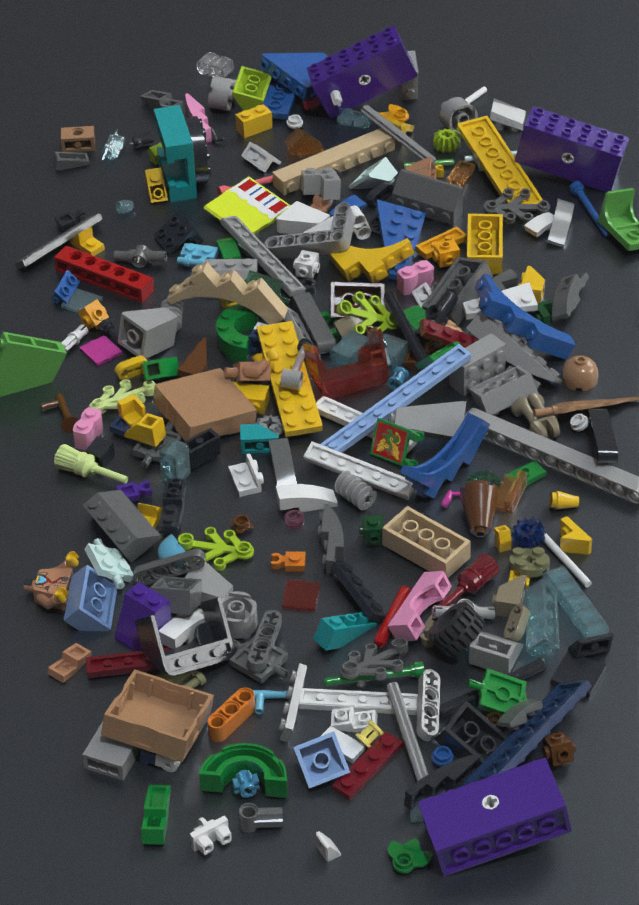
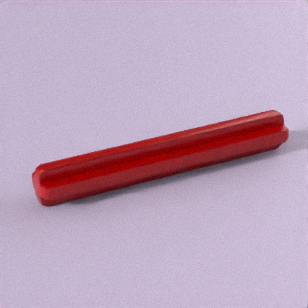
(384, 631)

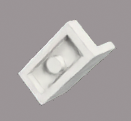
(259, 157)

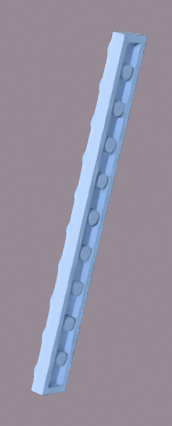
(398, 398)

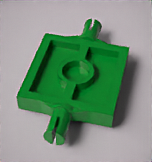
(498, 691)

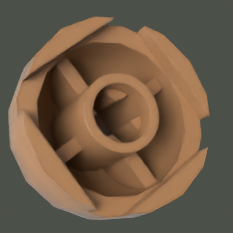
(580, 373)

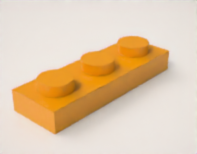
(425, 248)

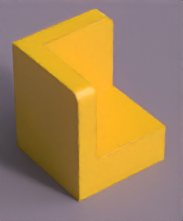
(131, 409)

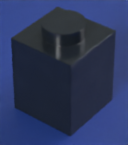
(102, 450)

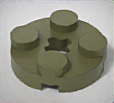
(529, 561)

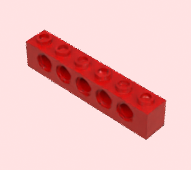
(104, 274)

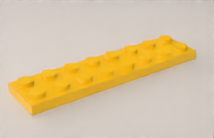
(496, 158)
(295, 407)

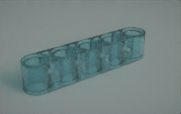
(576, 603)

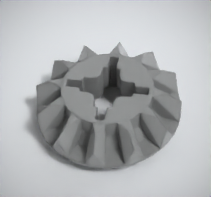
(276, 424)

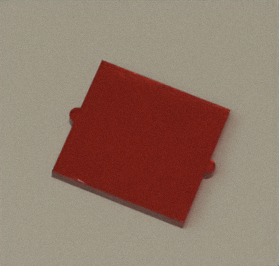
(301, 595)

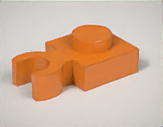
(291, 561)

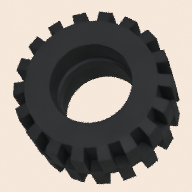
(456, 629)

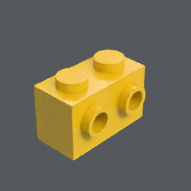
(253, 121)

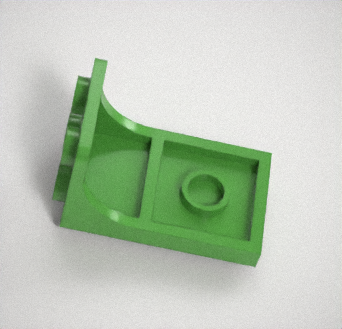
(619, 217)

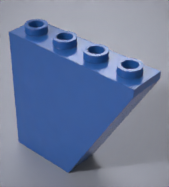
(291, 70)

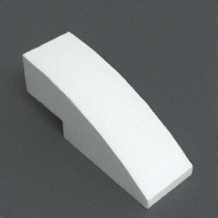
(304, 497)
(181, 629)

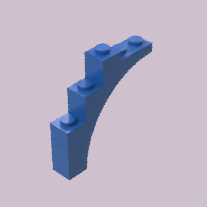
(539, 336)
(444, 465)

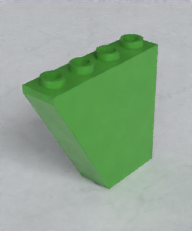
(27, 362)

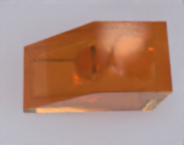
(303, 144)

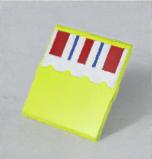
(250, 203)

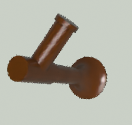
(68, 422)

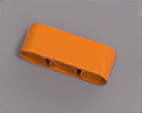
(231, 714)

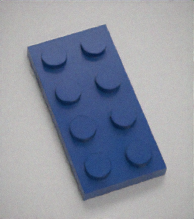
(279, 100)

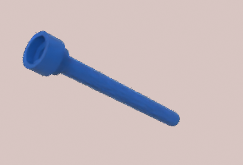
(577, 189)

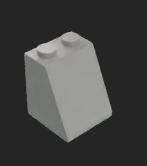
(147, 331)

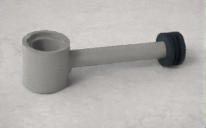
(294, 378)

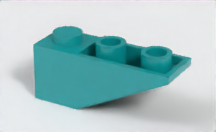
(340, 630)

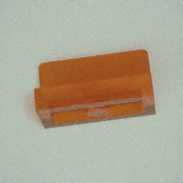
(511, 491)

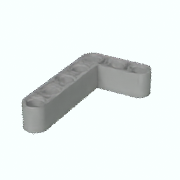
(321, 242)

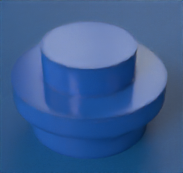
(442, 756)

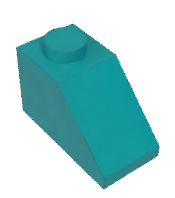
(255, 438)

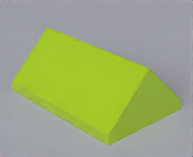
(251, 87)

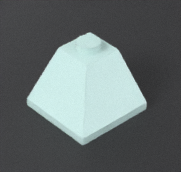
(374, 175)

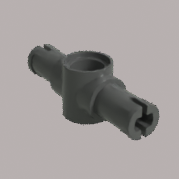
(140, 256)

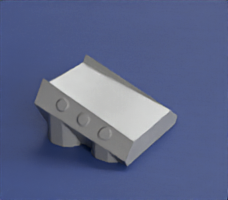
(507, 116)

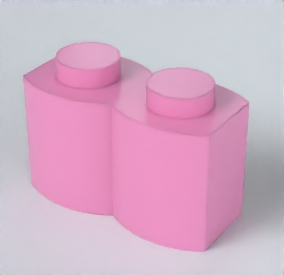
(414, 276)
(87, 428)

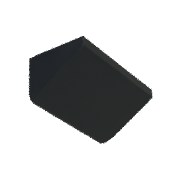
(591, 645)

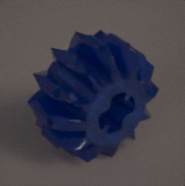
(528, 533)

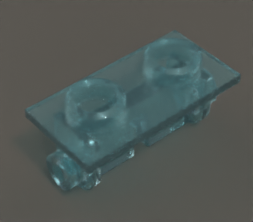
(349, 115)
(114, 147)

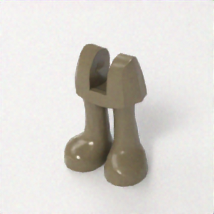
(541, 426)

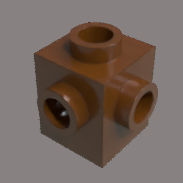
(558, 749)

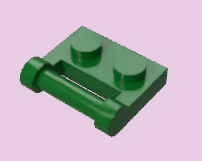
(436, 355)

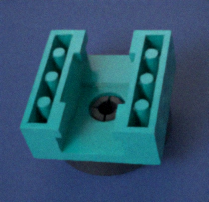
(182, 152)

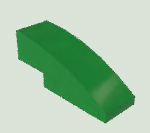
(156, 814)

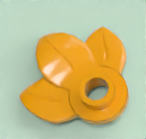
(395, 113)

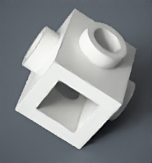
(307, 264)

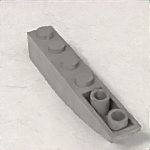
(515, 352)

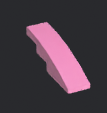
(196, 109)

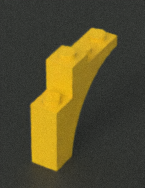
(371, 262)

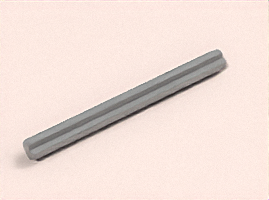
(396, 133)
(407, 730)

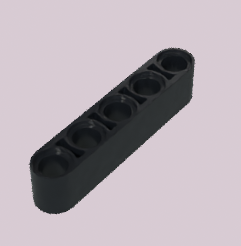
(602, 436)

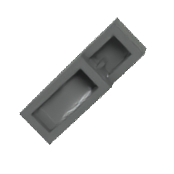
(159, 99)
(282, 462)

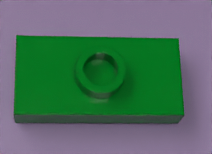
(533, 470)

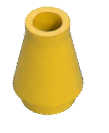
(561, 500)

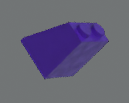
(138, 604)

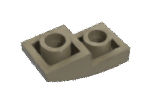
(347, 323)

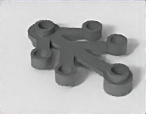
(514, 207)
(352, 668)

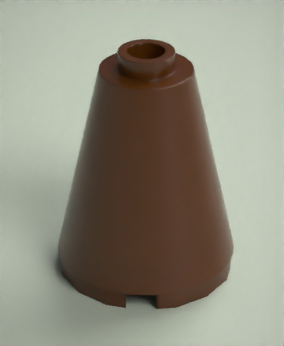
(479, 505)

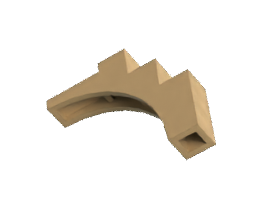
(230, 286)

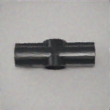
(439, 312)

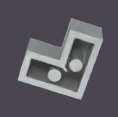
(321, 182)

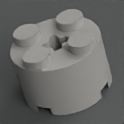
(221, 93)
(456, 111)
(240, 614)

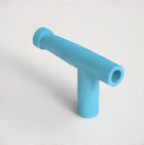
(260, 695)

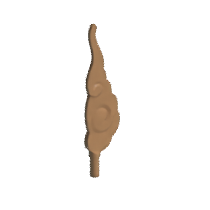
(566, 407)

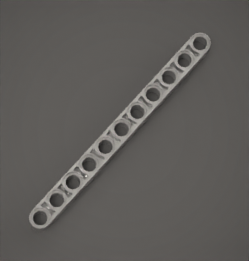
(560, 457)

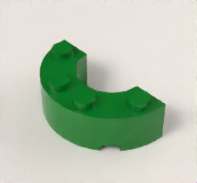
(229, 329)
(223, 767)

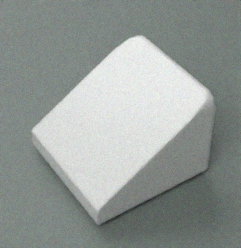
(326, 847)

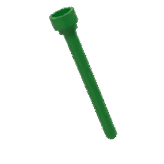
(415, 670)

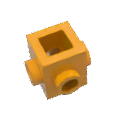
(445, 253)
(92, 314)

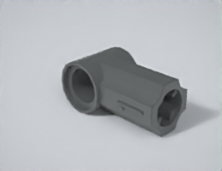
(253, 817)

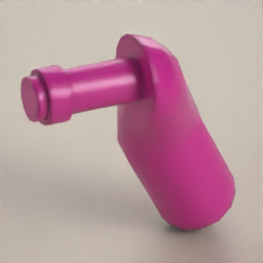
(448, 497)

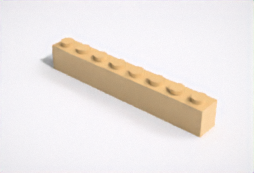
(339, 157)

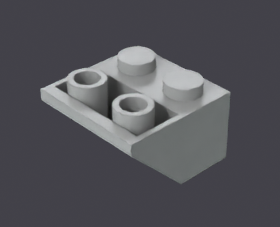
(494, 652)

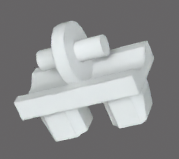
(208, 832)

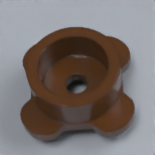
(241, 523)

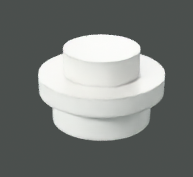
(294, 121)
(579, 422)

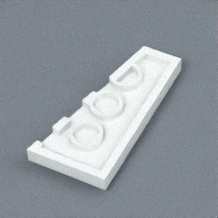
(520, 295)

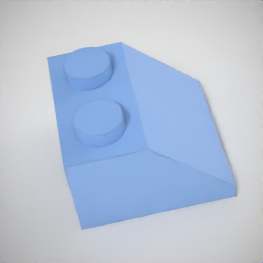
(321, 759)

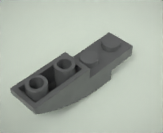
(567, 295)
(331, 538)

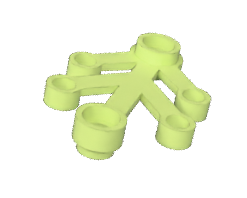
(104, 402)

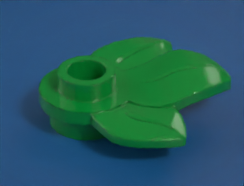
(408, 855)

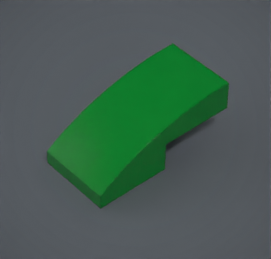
(228, 248)

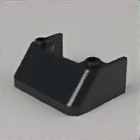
(211, 645)

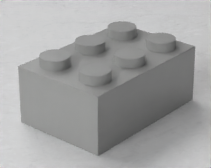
(486, 362)

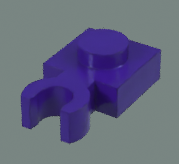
(134, 491)

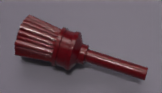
(473, 578)

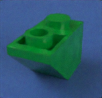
(159, 368)

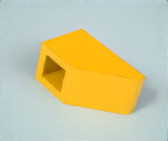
(155, 185)
(536, 282)
(148, 430)

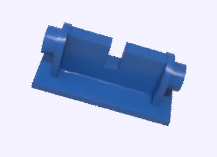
(65, 288)

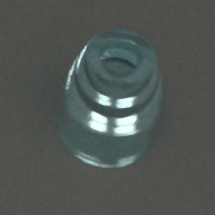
(124, 206)

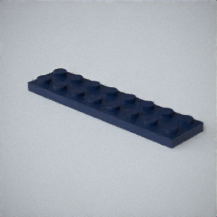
(526, 738)

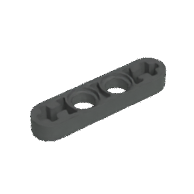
(170, 569)
(264, 640)

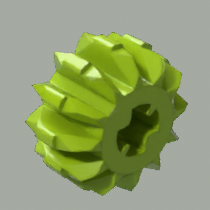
(446, 140)

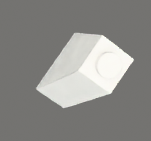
(299, 219)

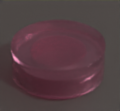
(294, 519)

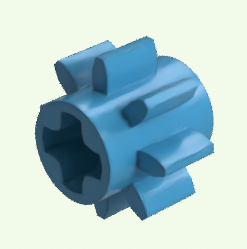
(245, 783)

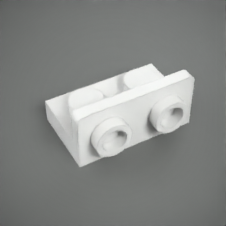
(246, 477)

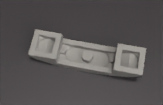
(560, 223)

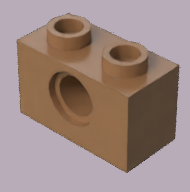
(78, 139)

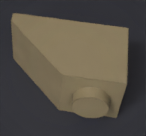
(509, 596)

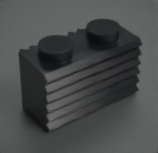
(203, 447)

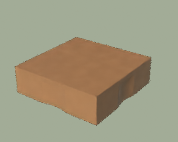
(204, 403)
(157, 715)

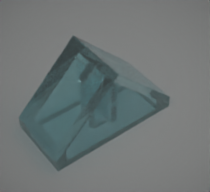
(396, 349)

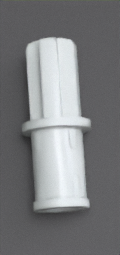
(74, 337)

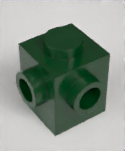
(372, 530)

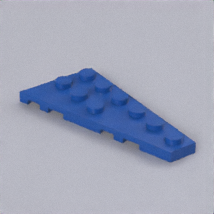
(396, 225)

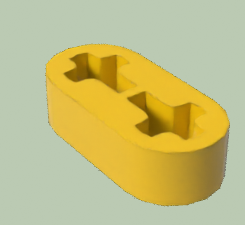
(130, 368)

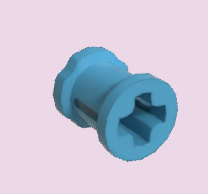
(398, 378)

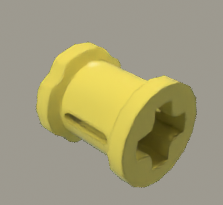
(376, 732)

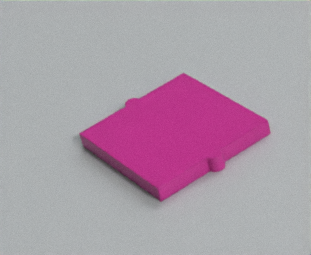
(100, 350)

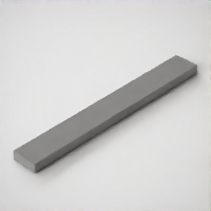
(263, 255)

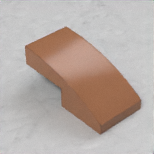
(320, 204)
(72, 660)

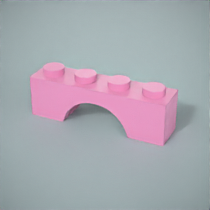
(428, 590)

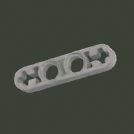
(432, 706)

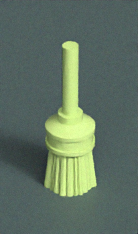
(83, 464)

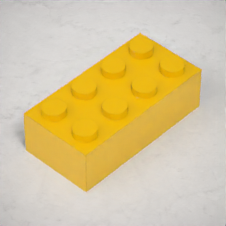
(486, 239)

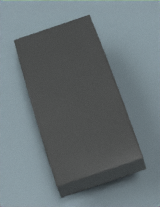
(518, 714)

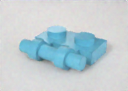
(196, 254)

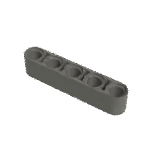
(313, 322)

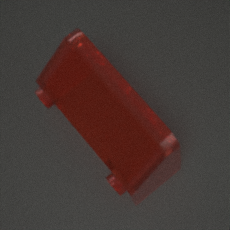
(366, 373)

